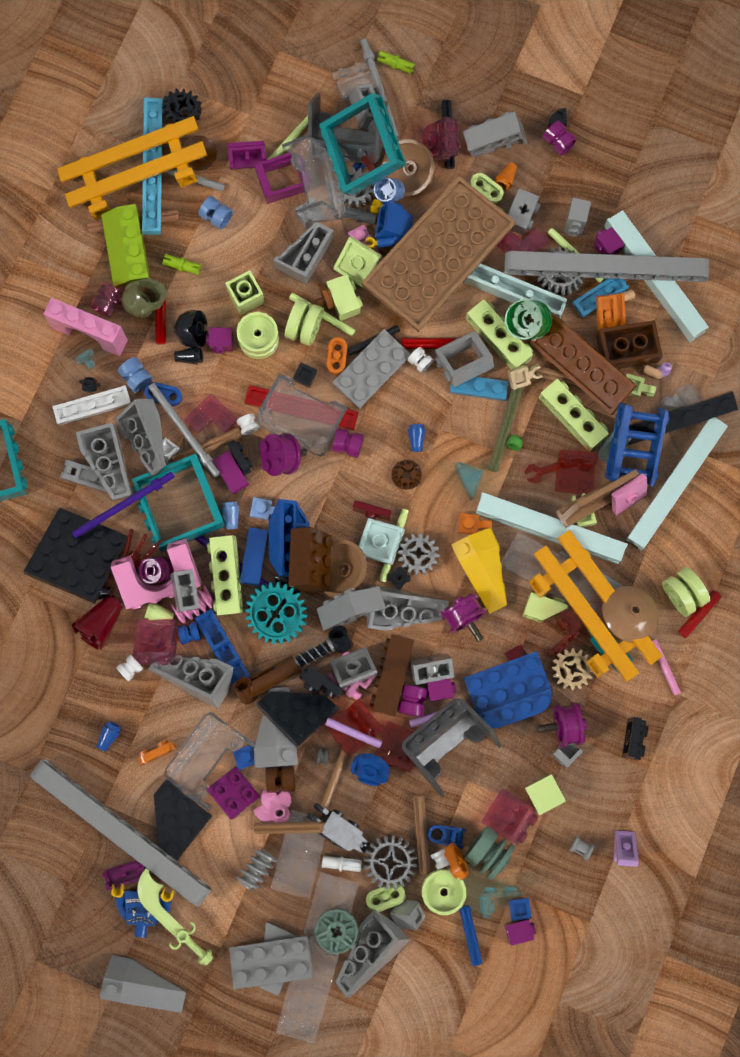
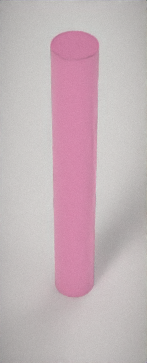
(667, 671)

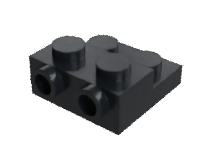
(315, 682)
(634, 736)

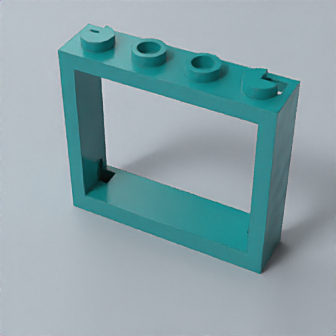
(387, 135)
(16, 464)
(176, 467)

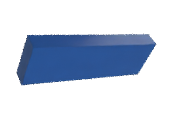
(254, 556)

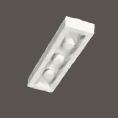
(91, 405)

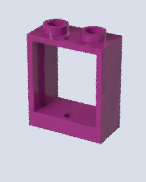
(273, 164)

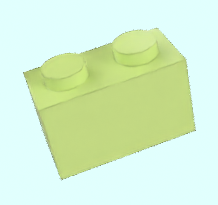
(344, 297)

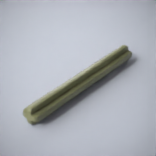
(504, 429)

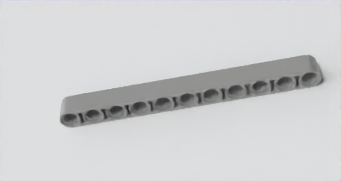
(606, 266)
(120, 832)

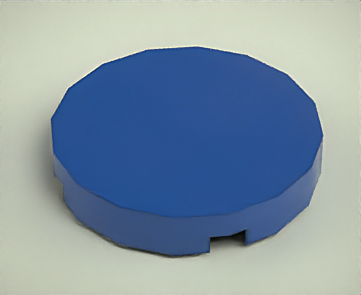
(370, 769)

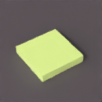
(356, 260)

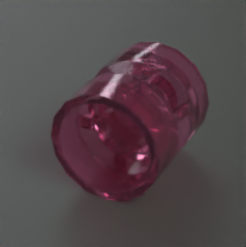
(106, 299)

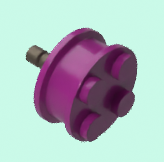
(281, 454)
(464, 614)
(567, 725)

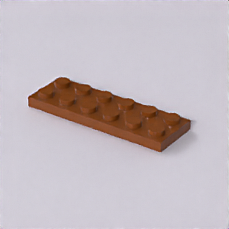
(584, 365)

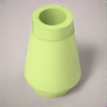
(157, 612)

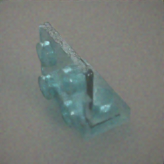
(486, 905)

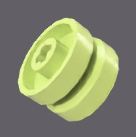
(304, 322)
(248, 335)
(686, 591)
(440, 903)

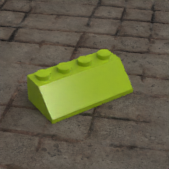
(125, 245)

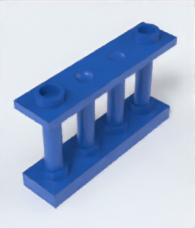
(622, 432)

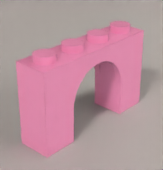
(66, 317)
(137, 592)

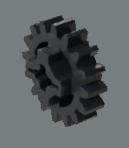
(176, 102)

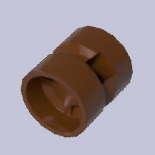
(287, 779)

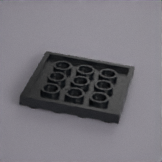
(78, 563)

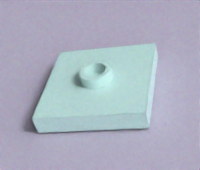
(381, 541)

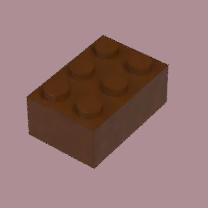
(630, 344)
(310, 560)

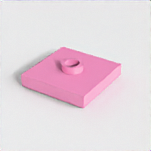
(629, 494)

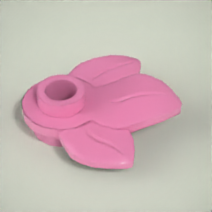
(271, 805)

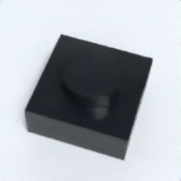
(305, 375)

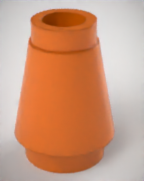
(506, 176)

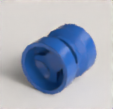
(184, 633)

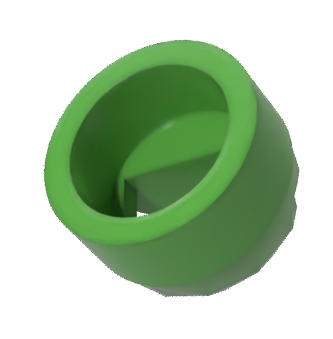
(514, 443)

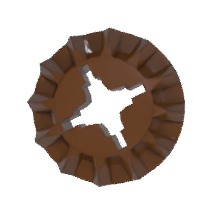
(405, 483)

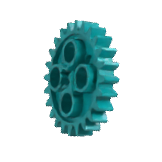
(290, 622)

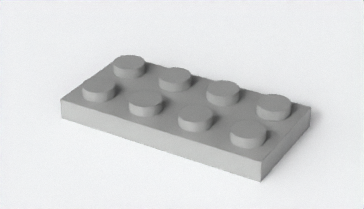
(371, 369)
(271, 962)

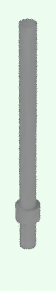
(369, 58)
(205, 459)

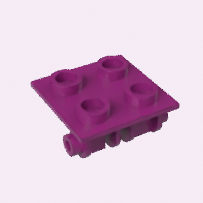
(233, 793)

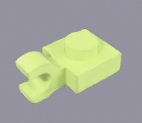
(647, 390)

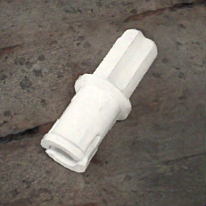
(341, 863)

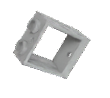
(470, 370)

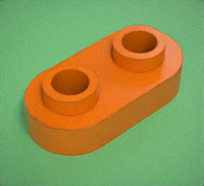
(337, 357)
(163, 748)
(456, 860)

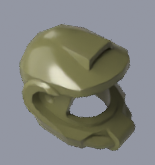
(137, 303)

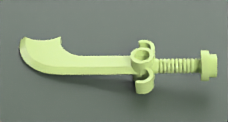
(149, 896)

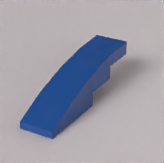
(221, 644)

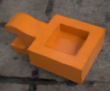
(470, 524)

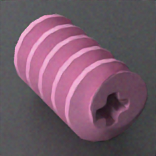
(204, 599)

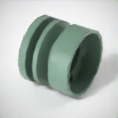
(489, 853)
(331, 919)

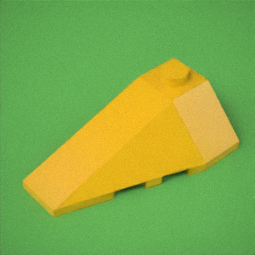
(482, 564)

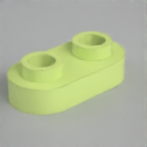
(488, 187)
(385, 897)

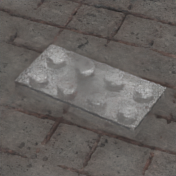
(298, 860)

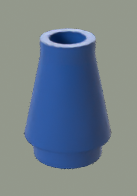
(416, 435)
(108, 735)

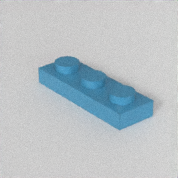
(587, 303)
(482, 388)

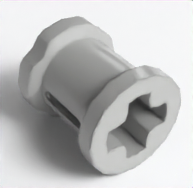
(581, 848)

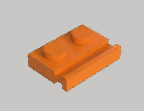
(610, 310)

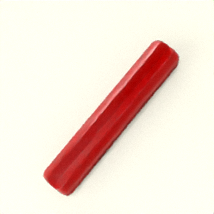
(160, 324)
(425, 343)
(700, 613)

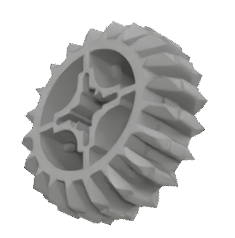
(568, 283)
(373, 860)

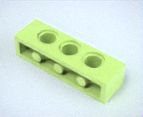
(500, 345)
(574, 425)
(231, 565)

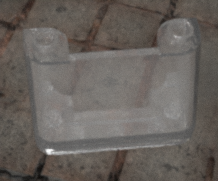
(301, 415)

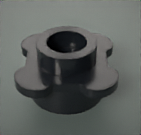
(89, 384)
(399, 583)

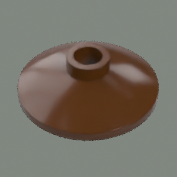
(204, 162)

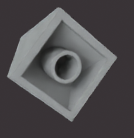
(353, 668)

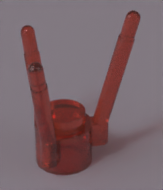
(135, 554)

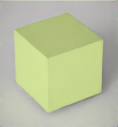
(245, 293)
(545, 794)

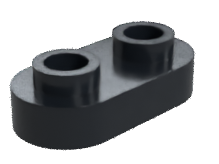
(244, 463)

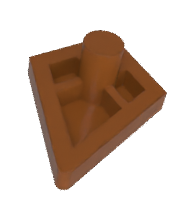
(326, 296)

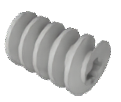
(257, 868)

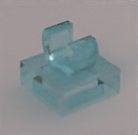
(85, 357)

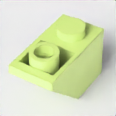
(542, 608)

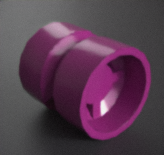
(557, 136)
(345, 442)
(156, 570)
(413, 701)

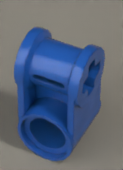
(448, 835)

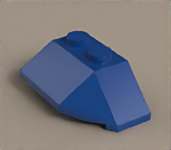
(285, 517)

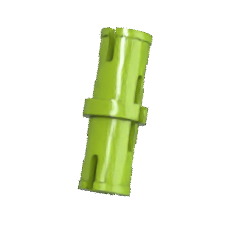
(396, 62)
(182, 264)

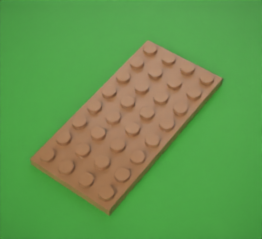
(438, 253)

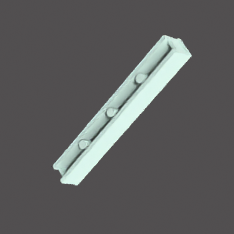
(513, 289)
(667, 292)
(676, 483)
(548, 527)

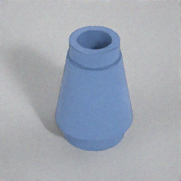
(230, 514)

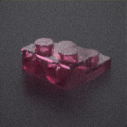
(441, 138)
(155, 641)
(510, 817)

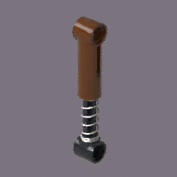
(249, 688)

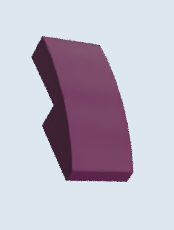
(231, 472)

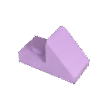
(625, 849)

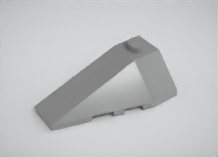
(142, 428)
(105, 455)
(405, 609)
(199, 677)
(272, 746)
(374, 948)
(135, 985)

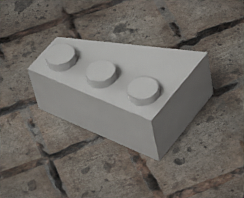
(494, 134)
(306, 253)
(350, 606)

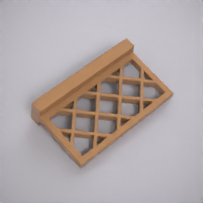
(592, 501)

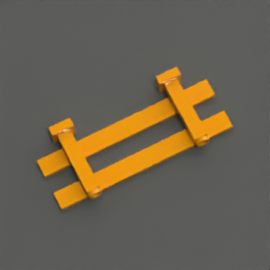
(96, 189)
(558, 575)

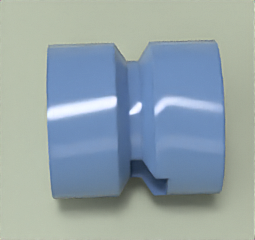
(389, 189)
(213, 211)
(133, 372)

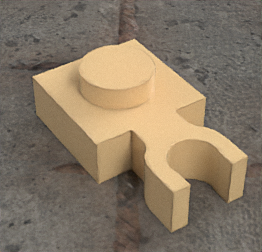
(521, 376)

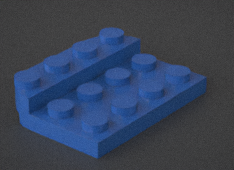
(510, 691)

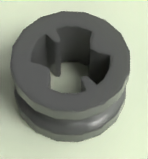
(322, 756)

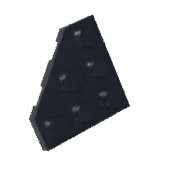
(297, 713)
(177, 819)

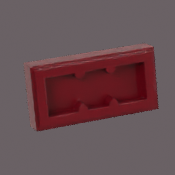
(371, 511)

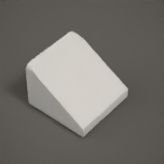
(170, 450)

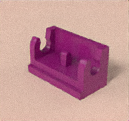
(246, 154)
(123, 874)

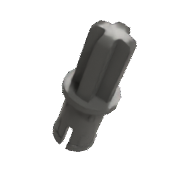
(360, 215)

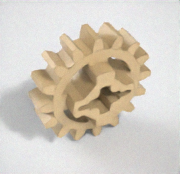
(563, 665)

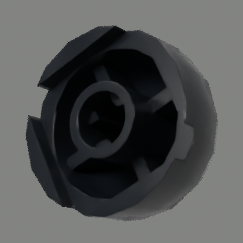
(190, 328)

